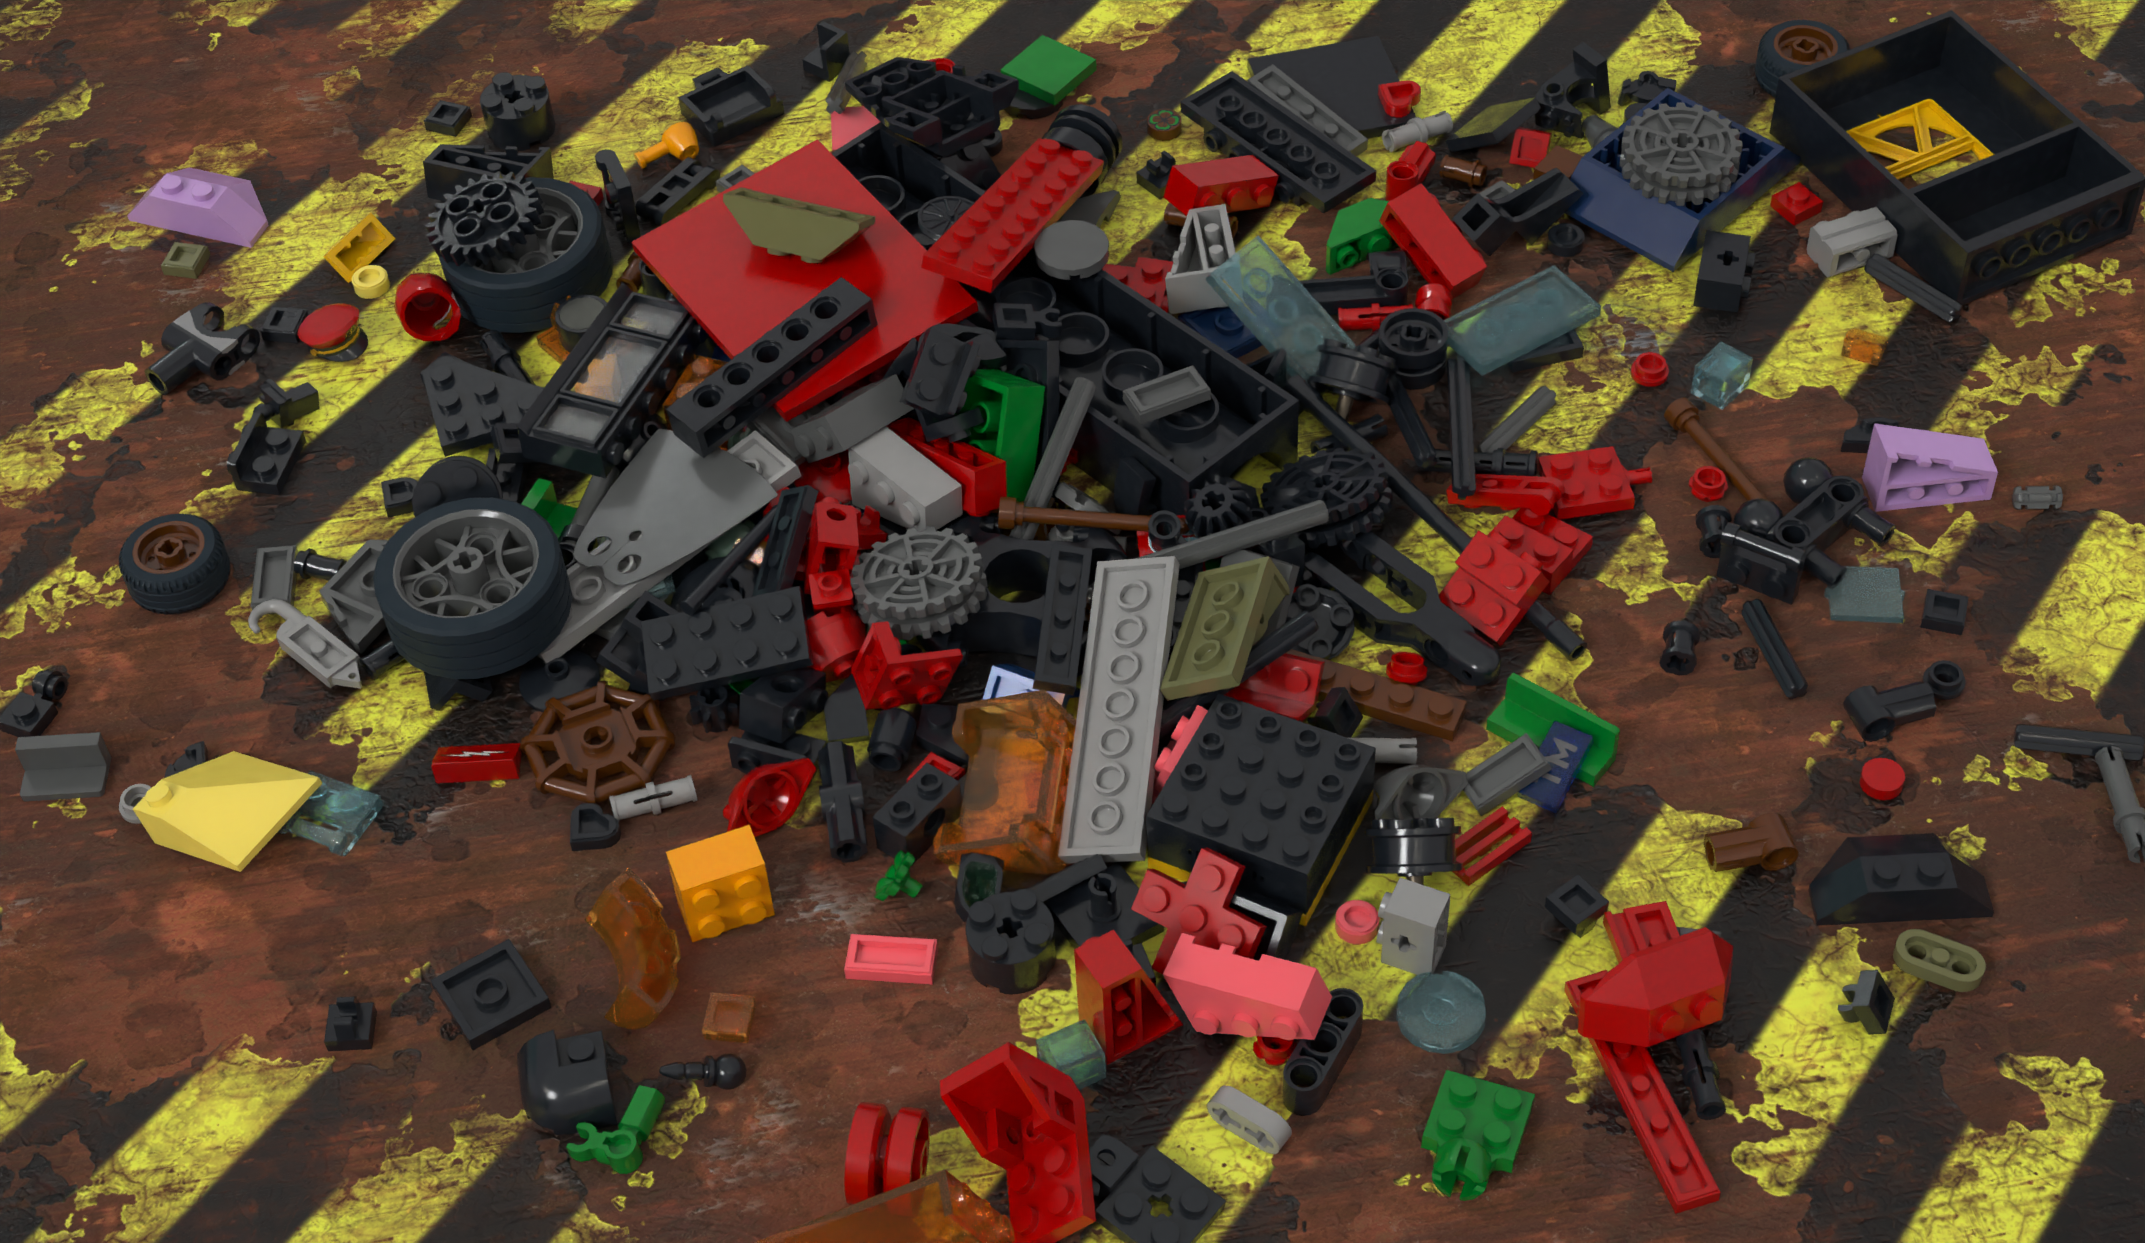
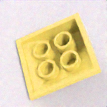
(224, 807)

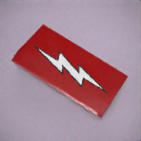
(477, 763)

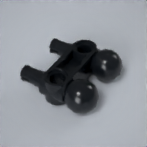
(1823, 514)

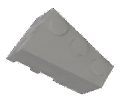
(1203, 247)
(901, 483)

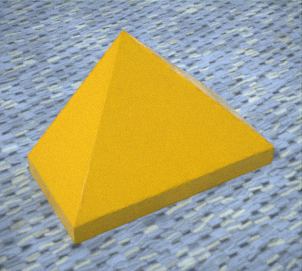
(359, 246)

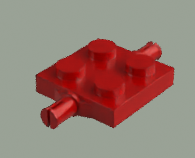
(1592, 482)

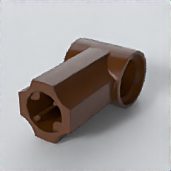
(1762, 842)

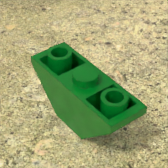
(1356, 233)

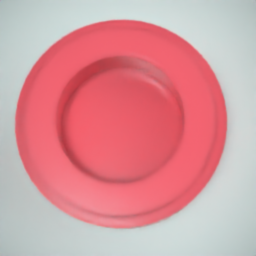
(1357, 922)

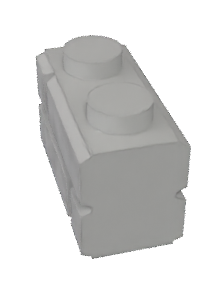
(1850, 241)

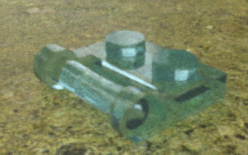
(339, 806)

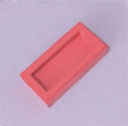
(891, 959)

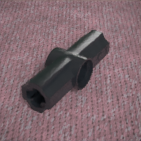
(842, 802)

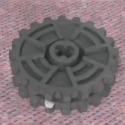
(1680, 154)
(920, 582)

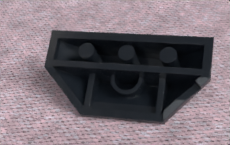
(1897, 882)

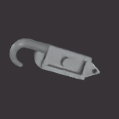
(311, 645)

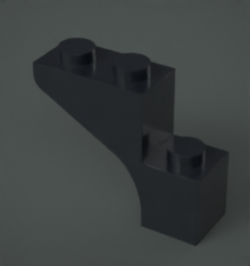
(1525, 210)

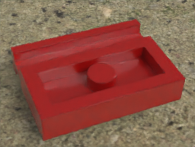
(1639, 928)

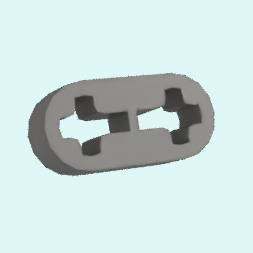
(1249, 1119)

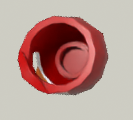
(424, 302)

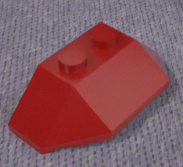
(1660, 991)

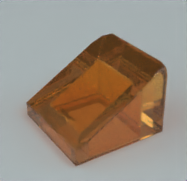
(1864, 346)

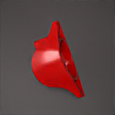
(768, 795)

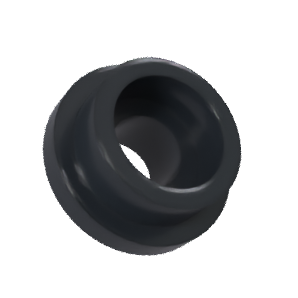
(1945, 679)

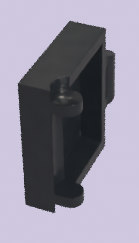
(729, 104)

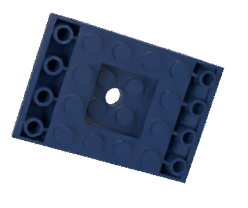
(1668, 231)

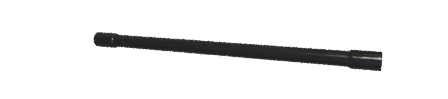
(1312, 402)

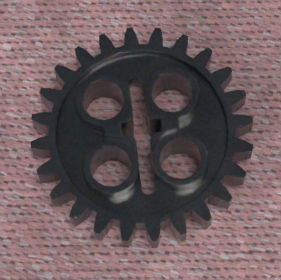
(485, 219)

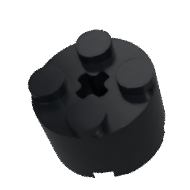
(517, 110)
(1011, 941)

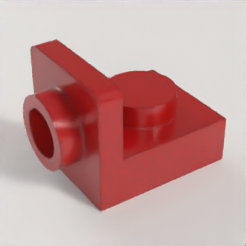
(831, 591)

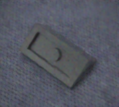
(63, 766)

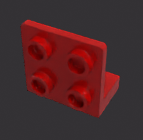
(894, 679)
(1284, 687)

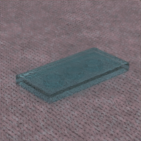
(1276, 306)
(1519, 319)

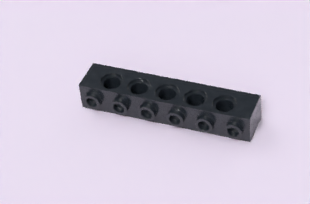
(772, 367)

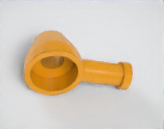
(677, 140)

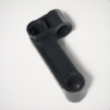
(1384, 286)

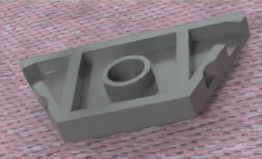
(353, 599)

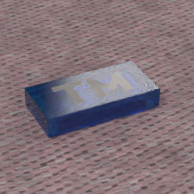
(1565, 752)

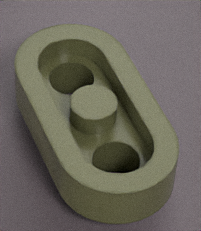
(1939, 960)

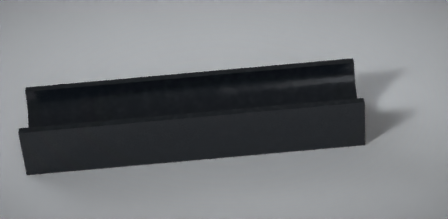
(1109, 339)

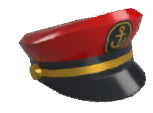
(334, 333)

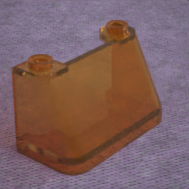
(1012, 782)

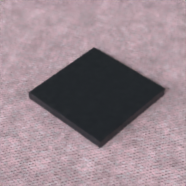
(1343, 79)

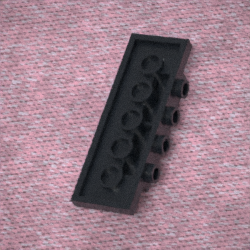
(1249, 122)

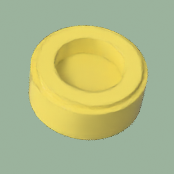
(370, 281)

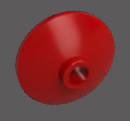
(828, 481)

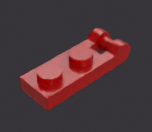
(1512, 492)

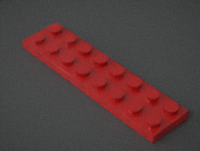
(1012, 214)

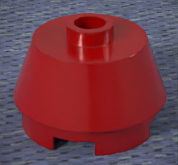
(836, 642)

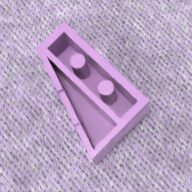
(1926, 468)

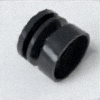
(1090, 131)

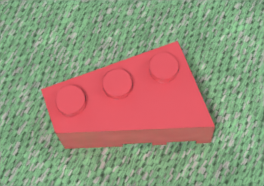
(1244, 994)

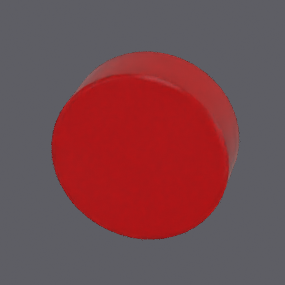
(1882, 778)

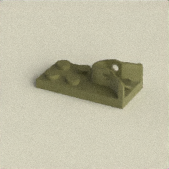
(1220, 626)

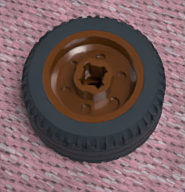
(1793, 47)
(174, 563)

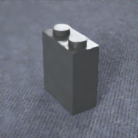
(850, 419)

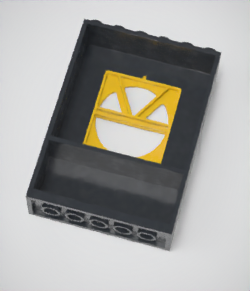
(2028, 204)

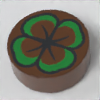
(1164, 124)

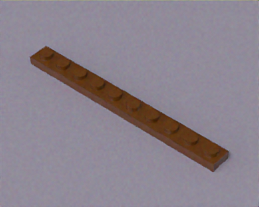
(1385, 697)

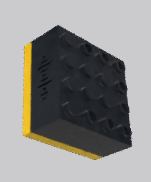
(1266, 797)

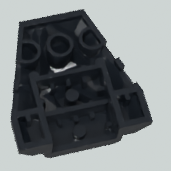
(934, 107)

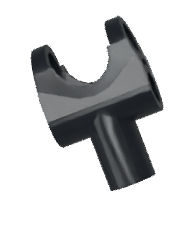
(201, 348)

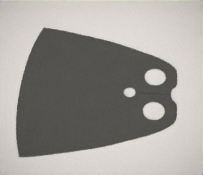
(674, 502)

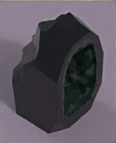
(976, 879)

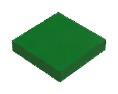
(1050, 69)

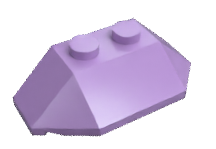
(203, 206)

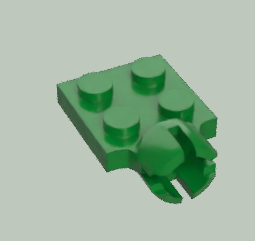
(1474, 1132)

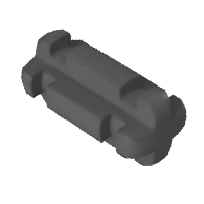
(2037, 497)

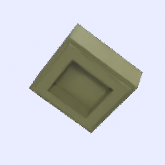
(185, 260)

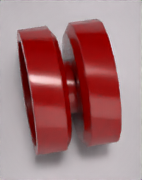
(885, 1151)

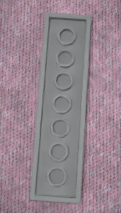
(598, 599)
(1119, 710)

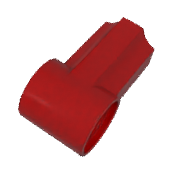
(1409, 169)

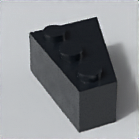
(457, 163)

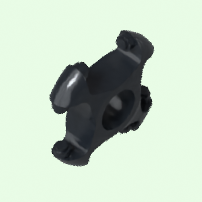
(1009, 567)

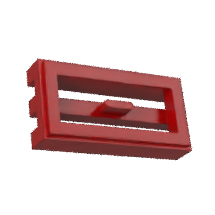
(1480, 840)

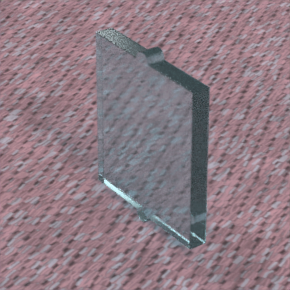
(1867, 596)

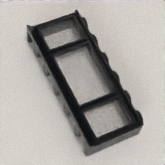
(610, 383)

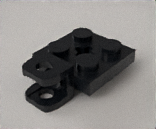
(1129, 1186)

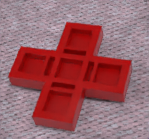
(1199, 907)

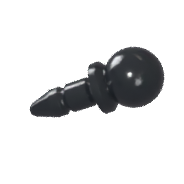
(725, 1071)

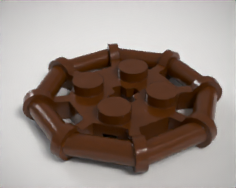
(589, 716)

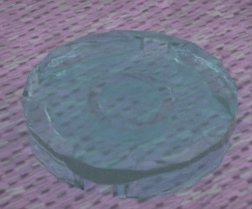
(1441, 1012)

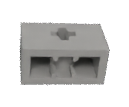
(1413, 926)

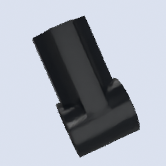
(1879, 713)

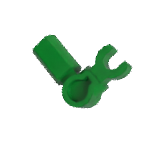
(622, 1147)

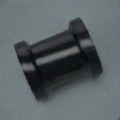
(1711, 528)
(1679, 647)

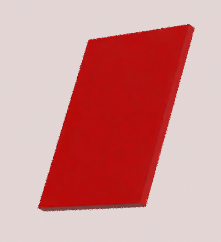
(745, 291)

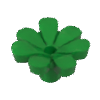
(898, 878)

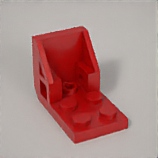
(1035, 1129)

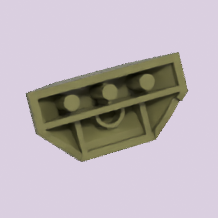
(795, 225)

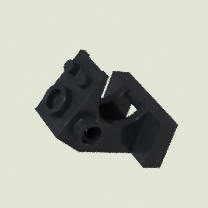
(1571, 88)

